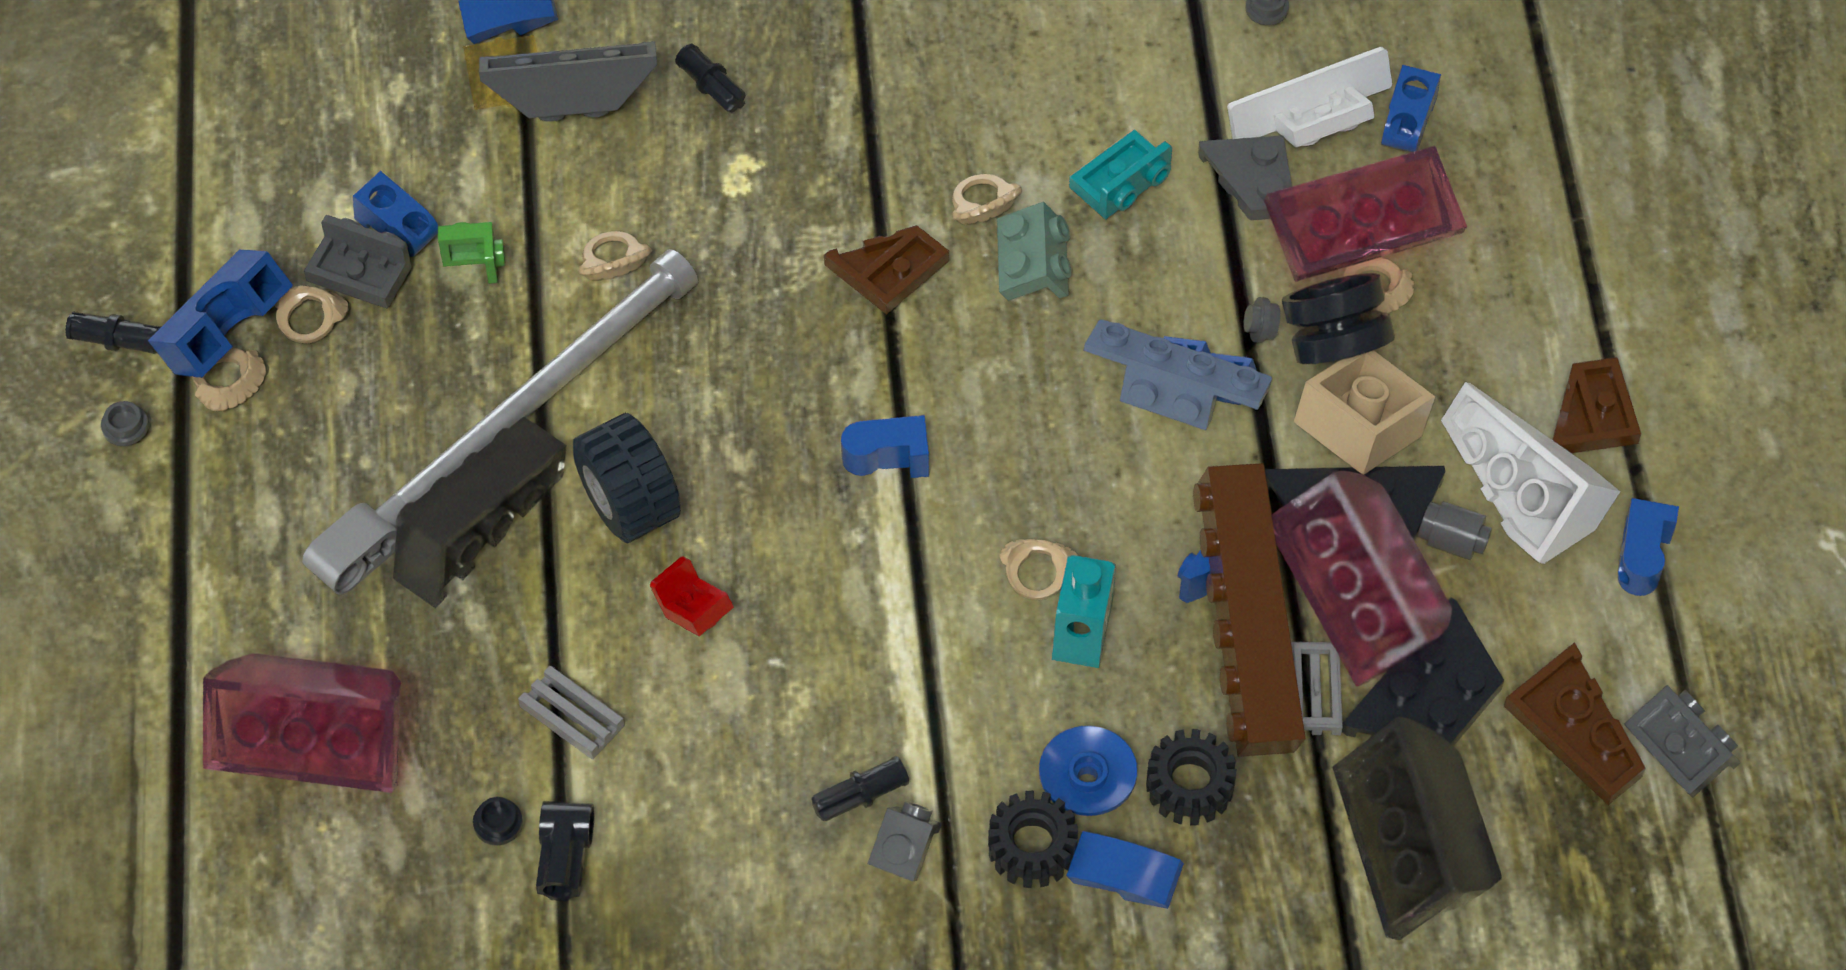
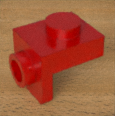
(688, 598)

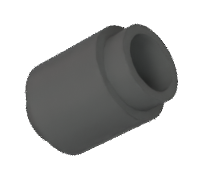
(1455, 530)

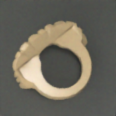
(970, 213)
(597, 269)
(1401, 285)
(334, 310)
(221, 398)
(1017, 552)

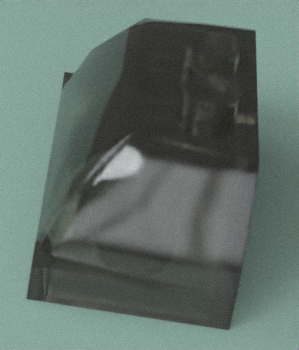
(1415, 825)

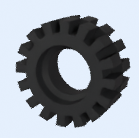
(1194, 752)
(1032, 813)

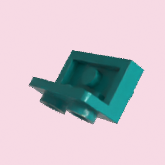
(1122, 173)

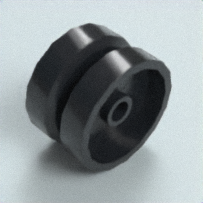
(1338, 318)

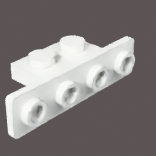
(1316, 102)

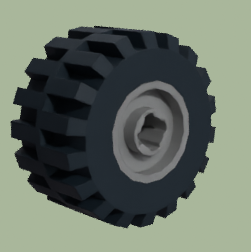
(626, 477)

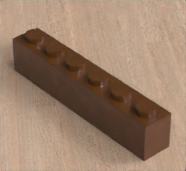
(1249, 610)

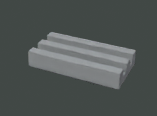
(555, 679)
(1316, 721)

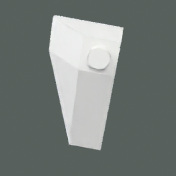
(1535, 484)

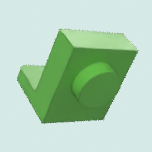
(471, 245)

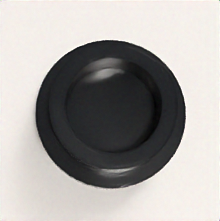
(497, 821)

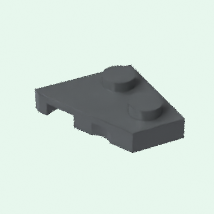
(1249, 169)

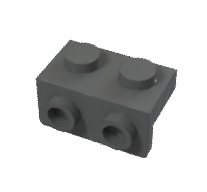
(359, 261)

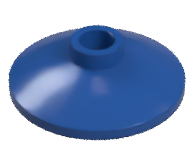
(1090, 752)

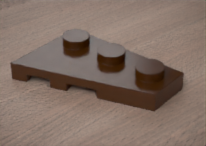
(1574, 723)

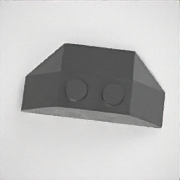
(569, 80)

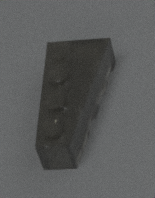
(474, 507)

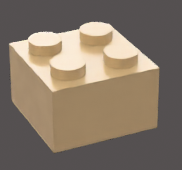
(1364, 410)

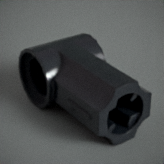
(563, 836)

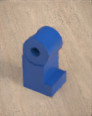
(1410, 109)
(394, 212)
(886, 445)
(1641, 556)

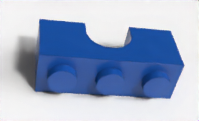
(241, 288)

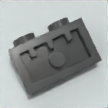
(1681, 741)

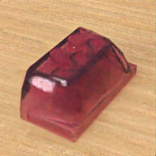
(1365, 213)
(1361, 573)
(303, 721)

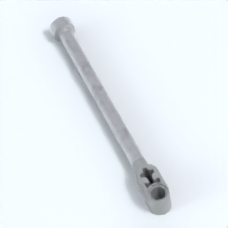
(368, 536)

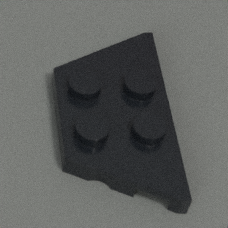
(1407, 486)
(1437, 686)

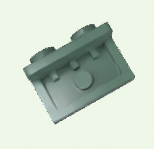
(1033, 252)

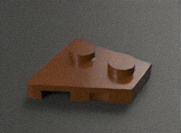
(889, 266)
(1596, 409)

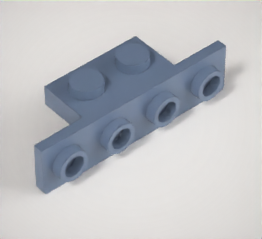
(1173, 377)

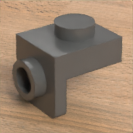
(904, 840)

